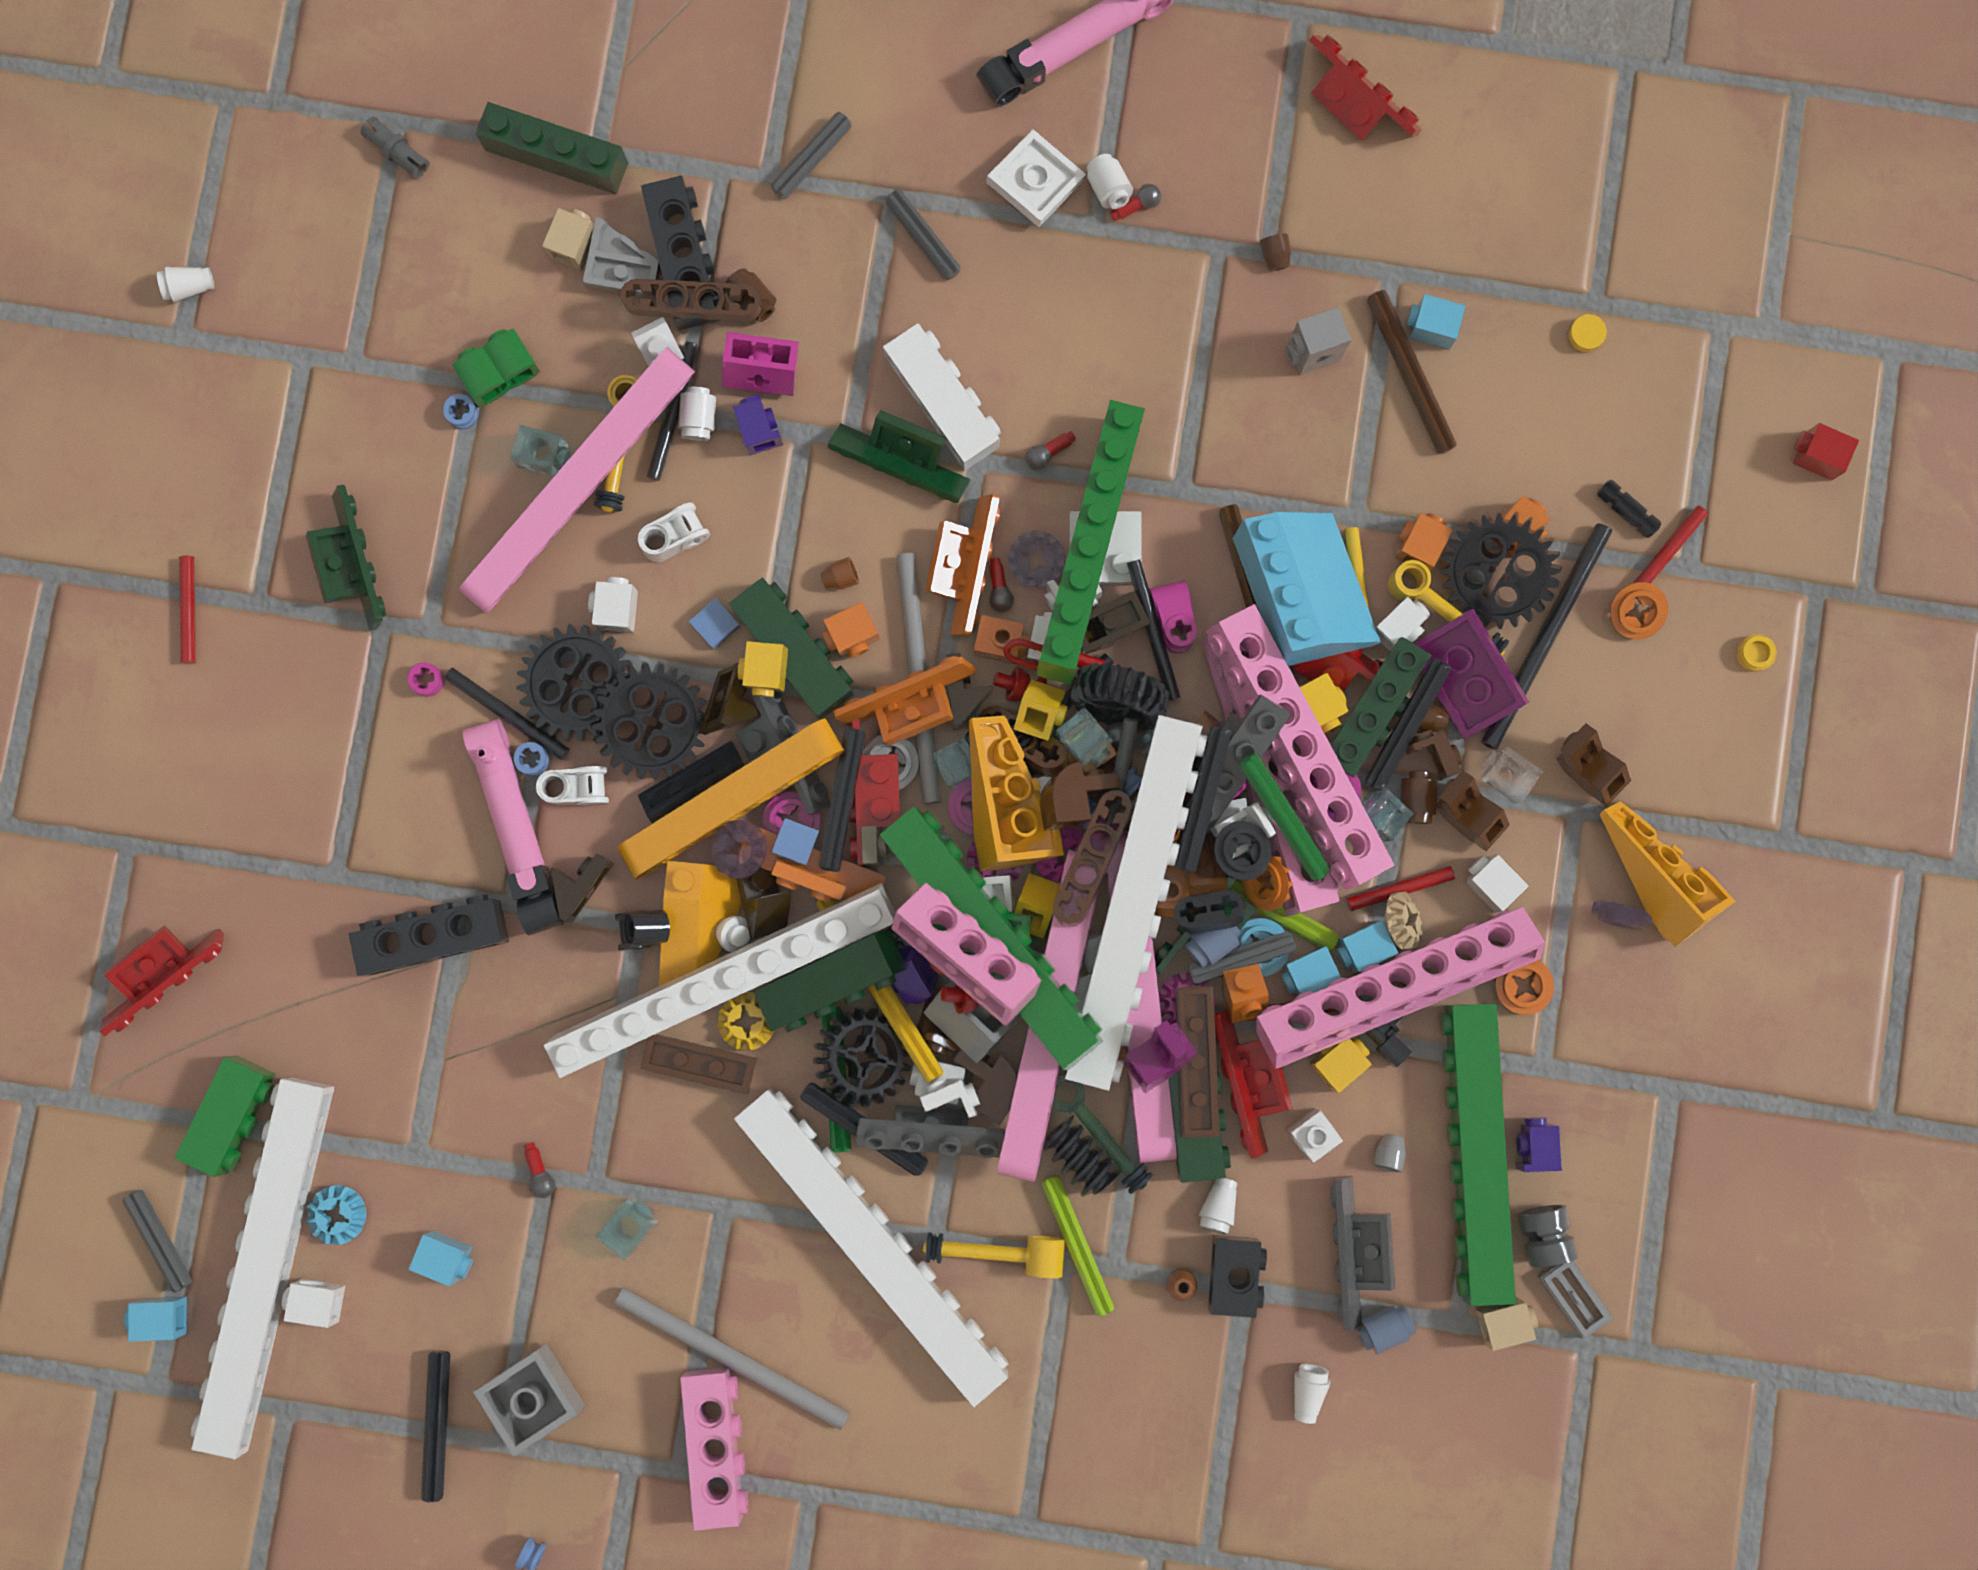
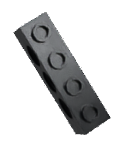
(661, 202)
(373, 956)

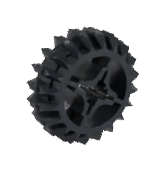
(1119, 693)
(858, 1073)

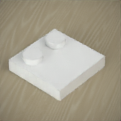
(1035, 178)
(1123, 546)

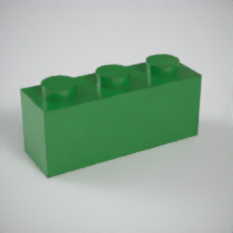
(226, 1116)

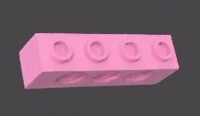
(970, 972)
(711, 1508)

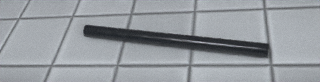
(1552, 626)

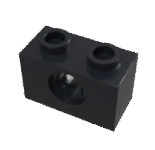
(1226, 1255)

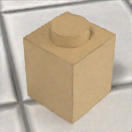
(569, 238)
(1507, 1324)

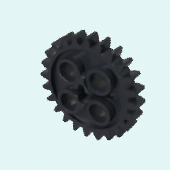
(1528, 585)
(546, 670)
(619, 707)

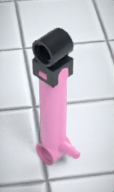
(1029, 62)
(528, 876)

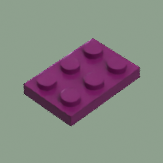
(1480, 682)

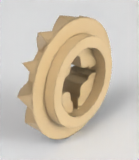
(1403, 921)

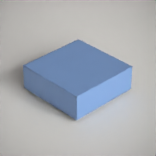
(714, 623)
(795, 841)

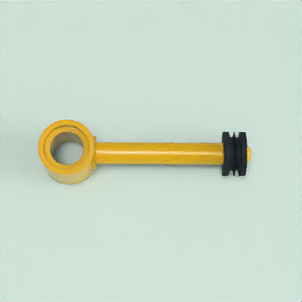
(609, 499)
(1427, 595)
(1042, 1256)

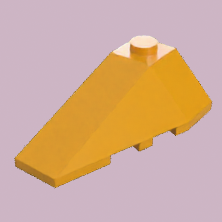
(1006, 800)
(1668, 887)
(695, 903)

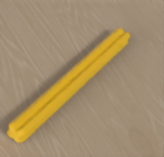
(902, 1024)

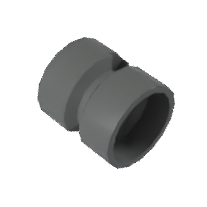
(1547, 1236)

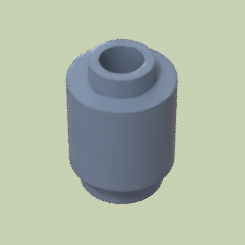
(1212, 946)
(1386, 1329)

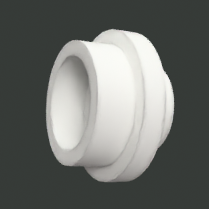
(733, 933)

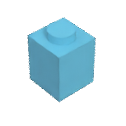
(1435, 321)
(1366, 947)
(1309, 972)
(442, 1258)
(156, 1319)

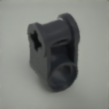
(642, 929)

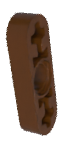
(1033, 756)

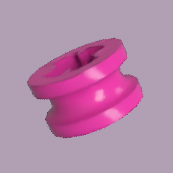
(419, 671)

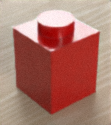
(1824, 451)

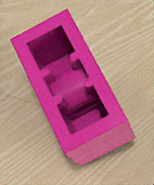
(760, 364)

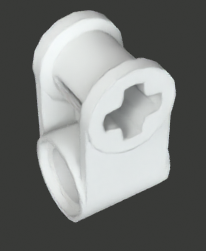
(675, 533)
(576, 786)

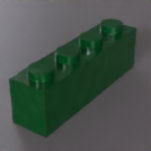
(552, 148)
(807, 663)
(830, 980)
(1198, 1156)

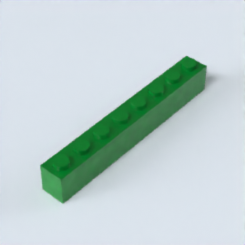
(1090, 542)
(938, 863)
(1479, 1154)

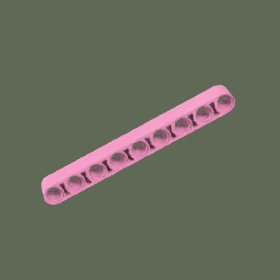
(576, 480)
(1038, 1067)
(1151, 1110)

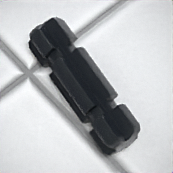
(1629, 508)

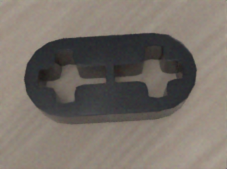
(1210, 914)

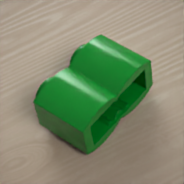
(495, 367)

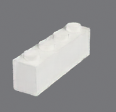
(941, 395)

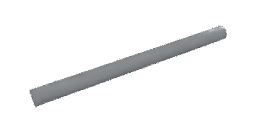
(917, 662)
(732, 1358)

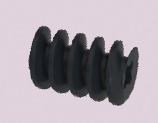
(1080, 1158)

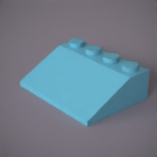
(1304, 585)

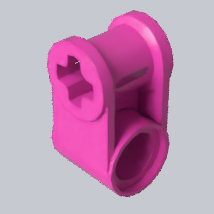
(1174, 611)

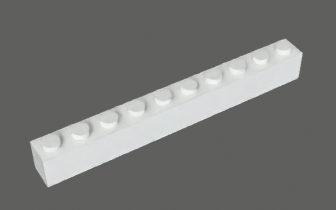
(1136, 895)
(720, 980)
(873, 1247)
(262, 1268)

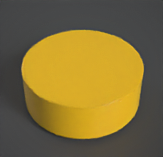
(1587, 333)
(1756, 652)

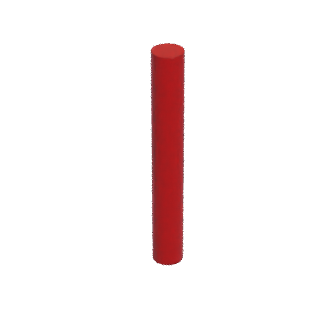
(1672, 545)
(187, 609)
(1408, 885)

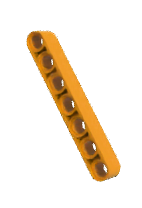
(730, 798)

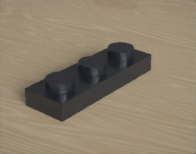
(690, 782)

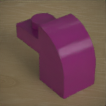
(1160, 1056)

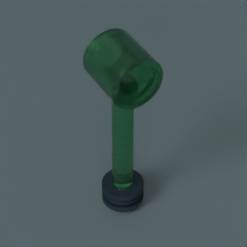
(1136, 1177)

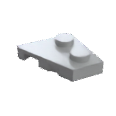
(616, 260)

